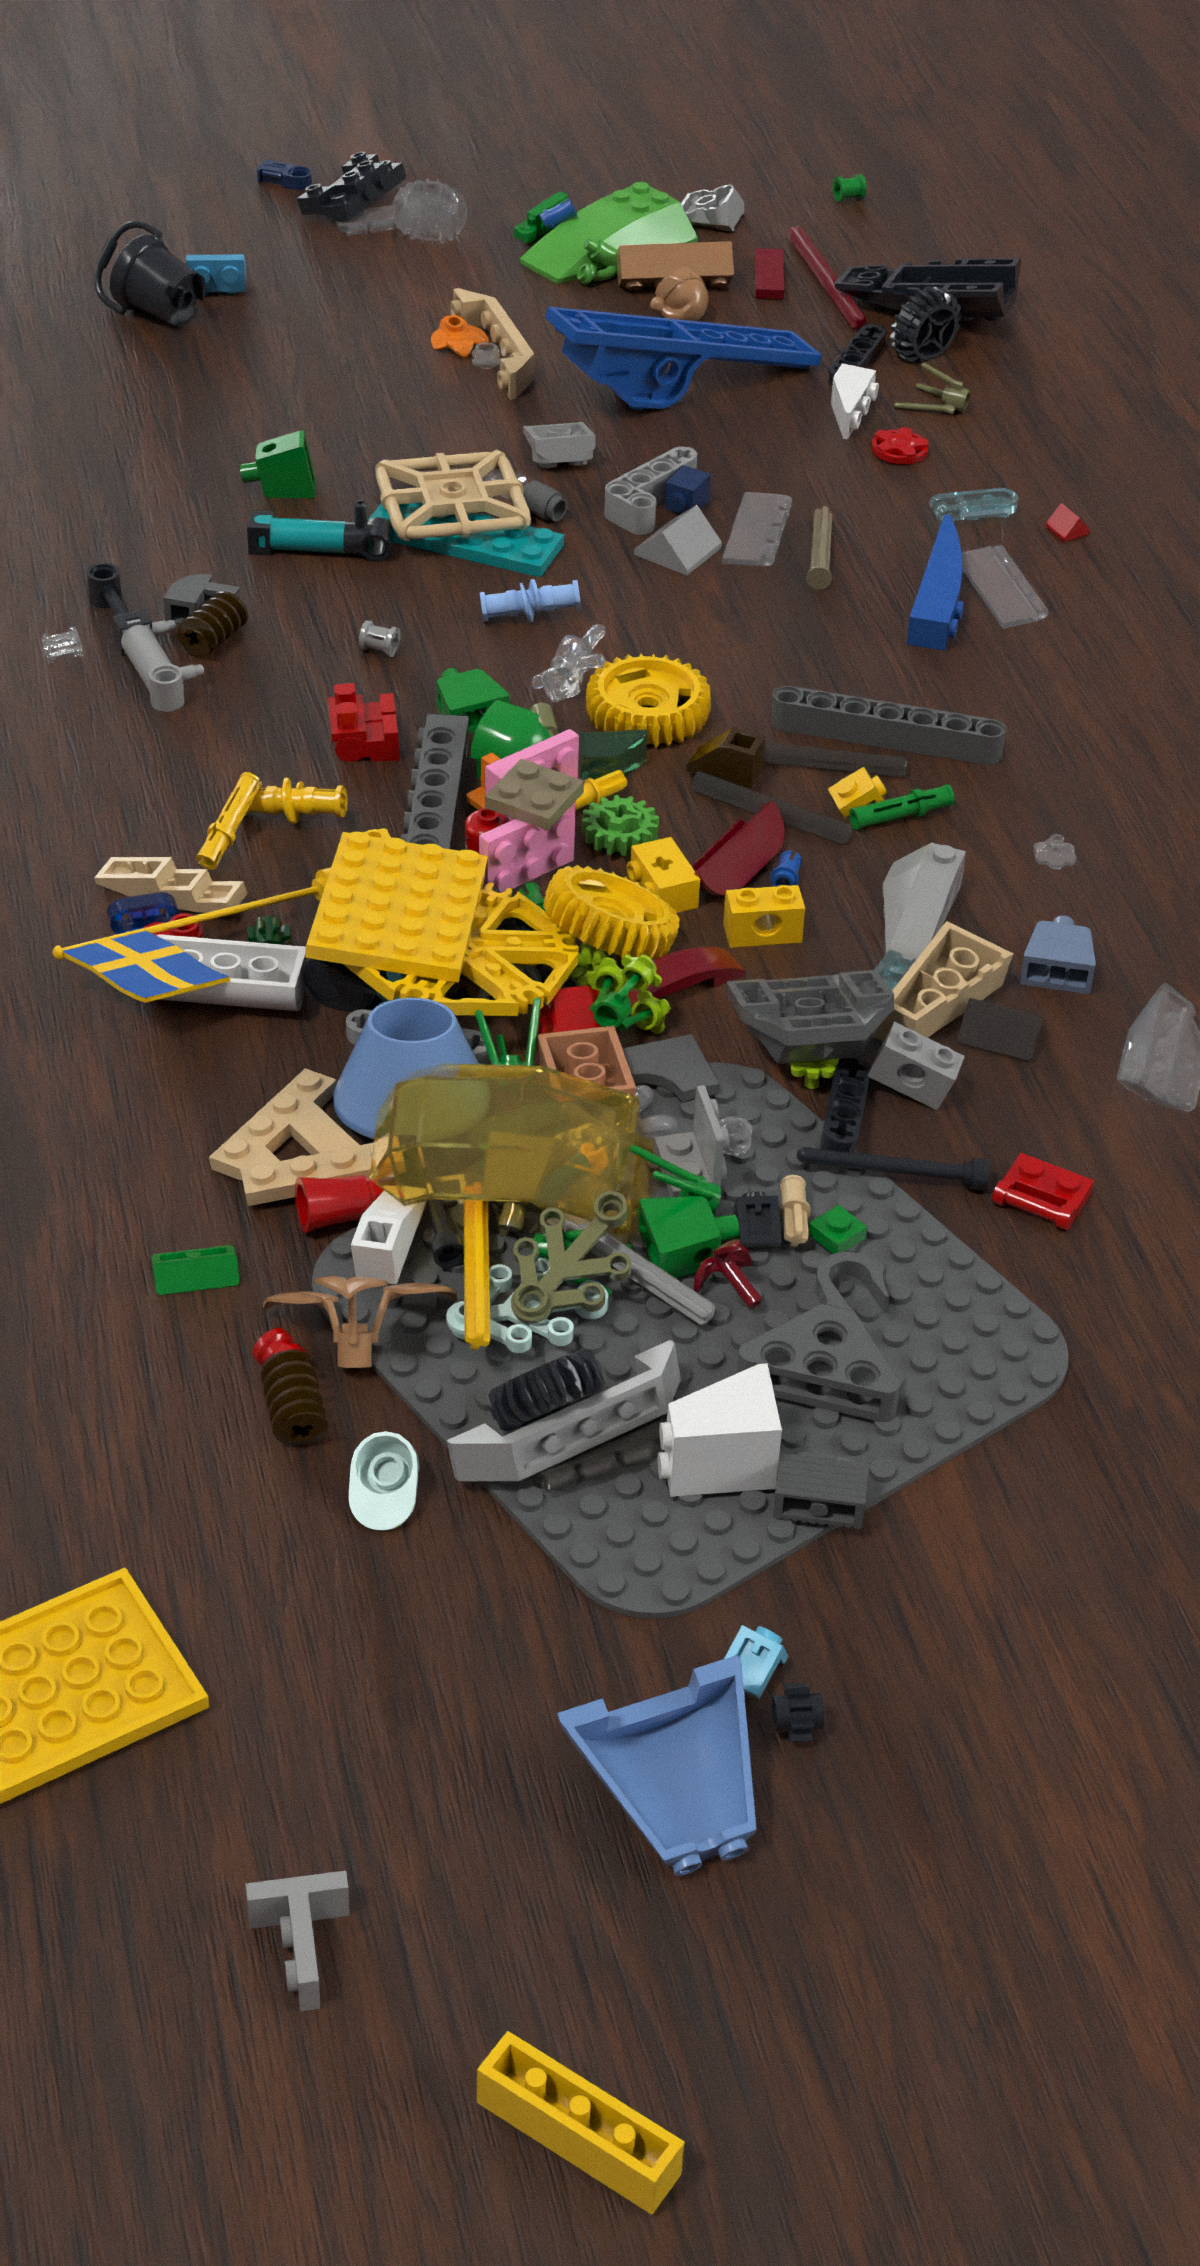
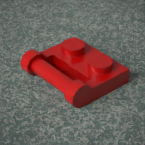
(1043, 1190)

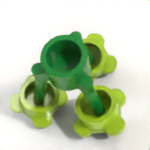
(614, 985)

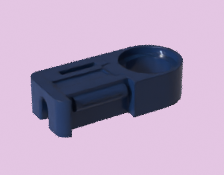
(284, 174)

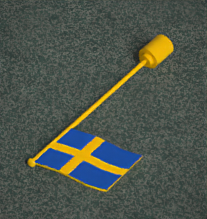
(155, 968)

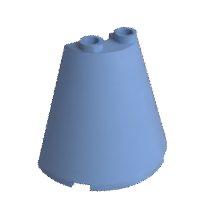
(677, 1764)

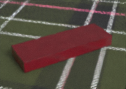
(769, 274)

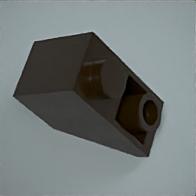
(731, 756)

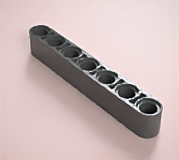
(888, 725)

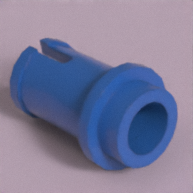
(558, 214)
(787, 870)

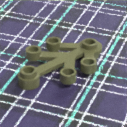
(568, 1263)

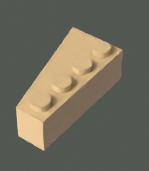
(944, 978)

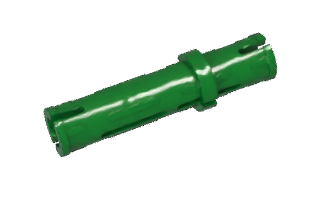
(914, 803)

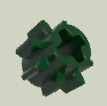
(270, 931)

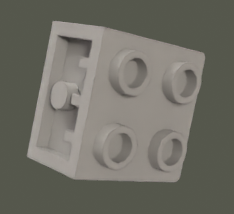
(699, 1150)

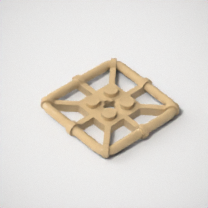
(451, 493)

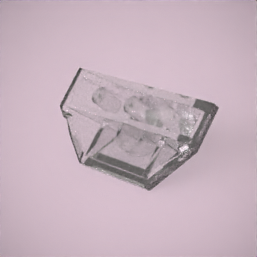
(1163, 1052)

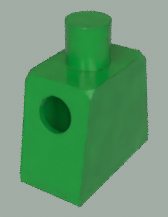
(283, 467)
(467, 694)
(682, 1232)

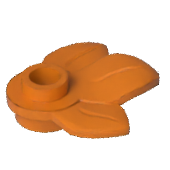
(457, 335)

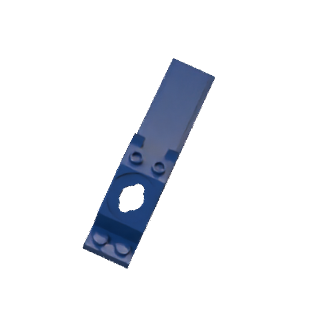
(635, 350)

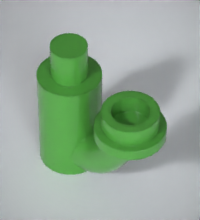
(603, 254)

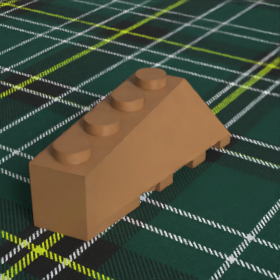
(650, 263)

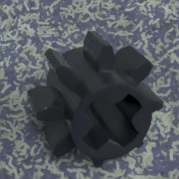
(797, 1712)

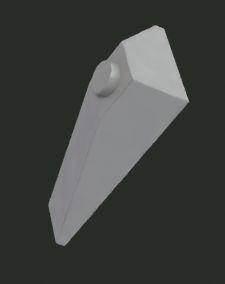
(919, 897)

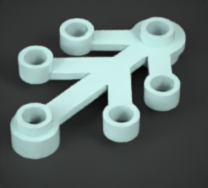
(524, 1330)

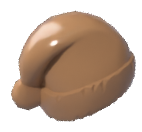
(681, 296)

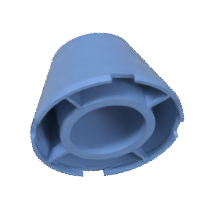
(392, 1045)

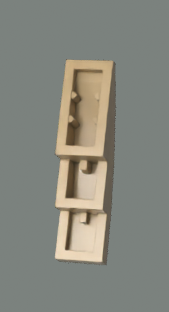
(190, 887)

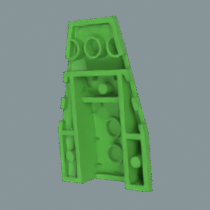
(623, 218)

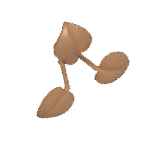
(354, 1339)

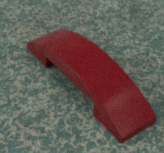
(691, 967)

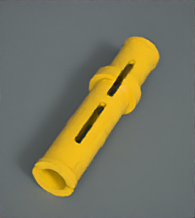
(222, 832)

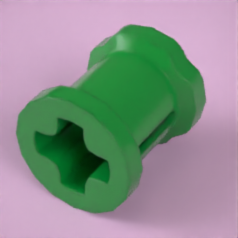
(849, 187)

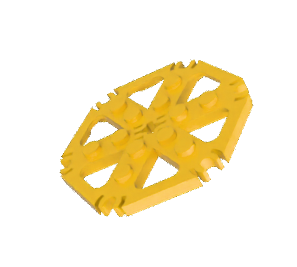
(490, 960)

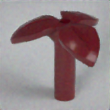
(728, 1260)

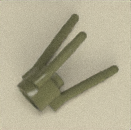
(954, 397)

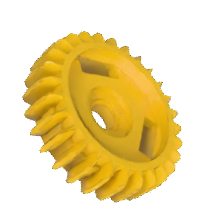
(626, 685)
(611, 912)

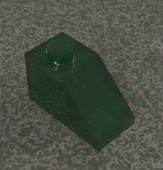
(611, 751)

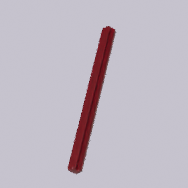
(826, 277)

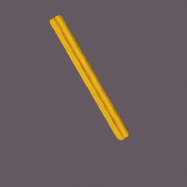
(476, 1274)

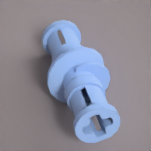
(530, 601)

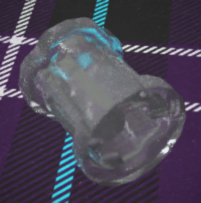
(61, 645)

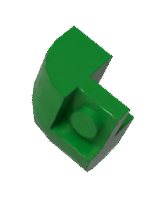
(506, 731)

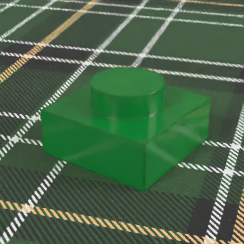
(837, 1230)

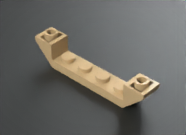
(486, 311)

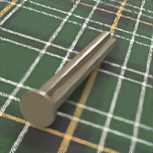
(819, 575)

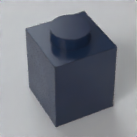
(687, 489)

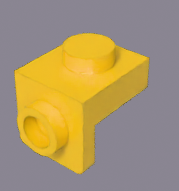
(857, 791)

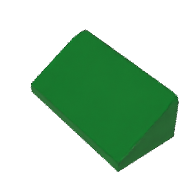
(195, 1269)

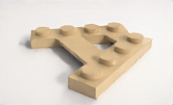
(297, 1114)

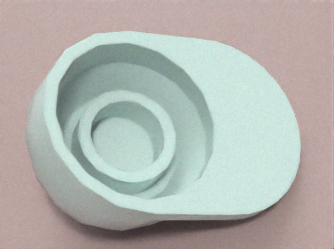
(383, 1481)

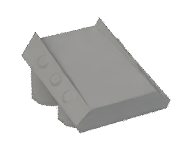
(715, 208)

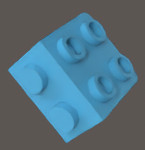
(220, 272)

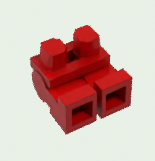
(363, 727)

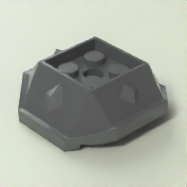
(813, 1015)

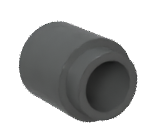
(545, 501)

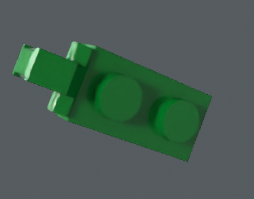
(533, 225)

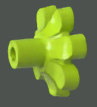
(588, 961)
(813, 1070)

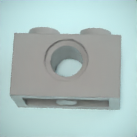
(916, 1066)

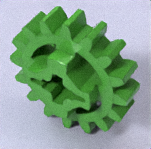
(619, 824)

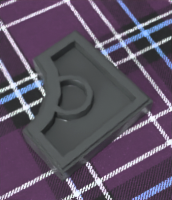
(673, 1065)

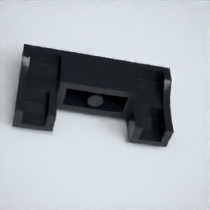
(360, 186)

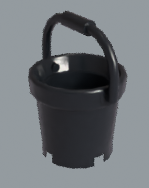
(149, 278)

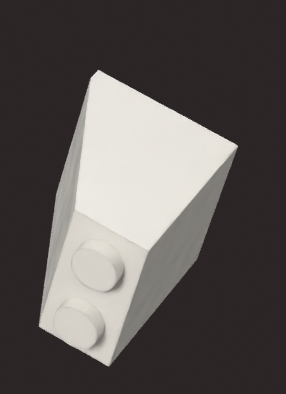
(723, 1437)

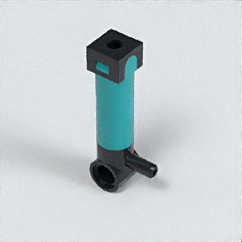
(342, 537)

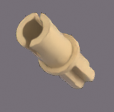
(794, 1210)

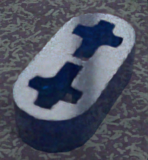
(141, 911)

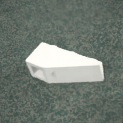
(851, 396)
(385, 1238)

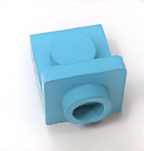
(759, 1654)

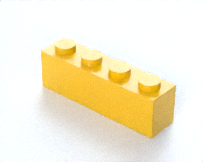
(580, 2122)

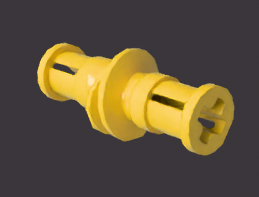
(299, 800)

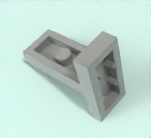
(294, 1906)

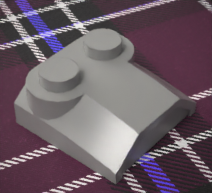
(560, 443)

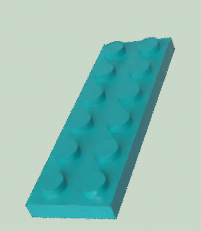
(516, 550)

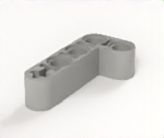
(634, 496)

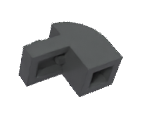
(190, 593)

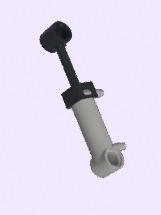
(136, 639)

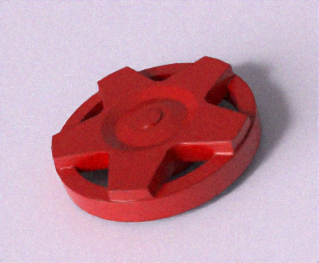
(899, 446)

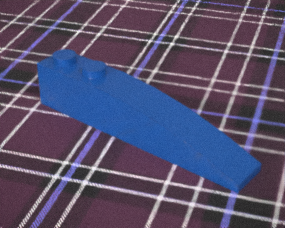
(937, 602)

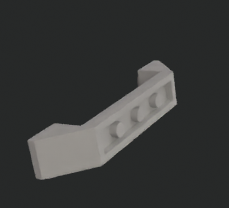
(488, 1456)

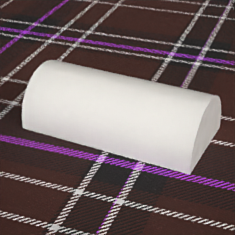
(258, 972)

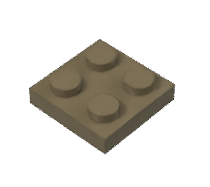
(534, 794)

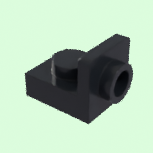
(758, 1220)

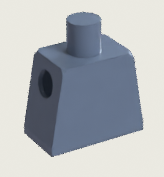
(1059, 957)

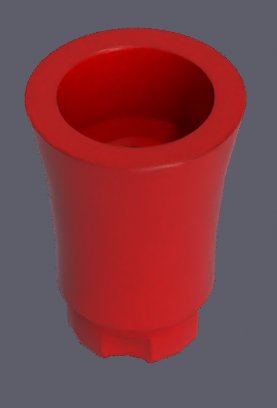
(333, 1200)

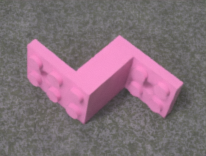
(521, 850)

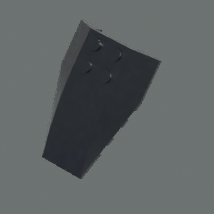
(979, 284)

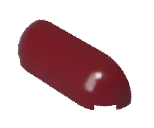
(741, 852)

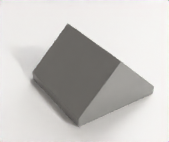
(681, 543)

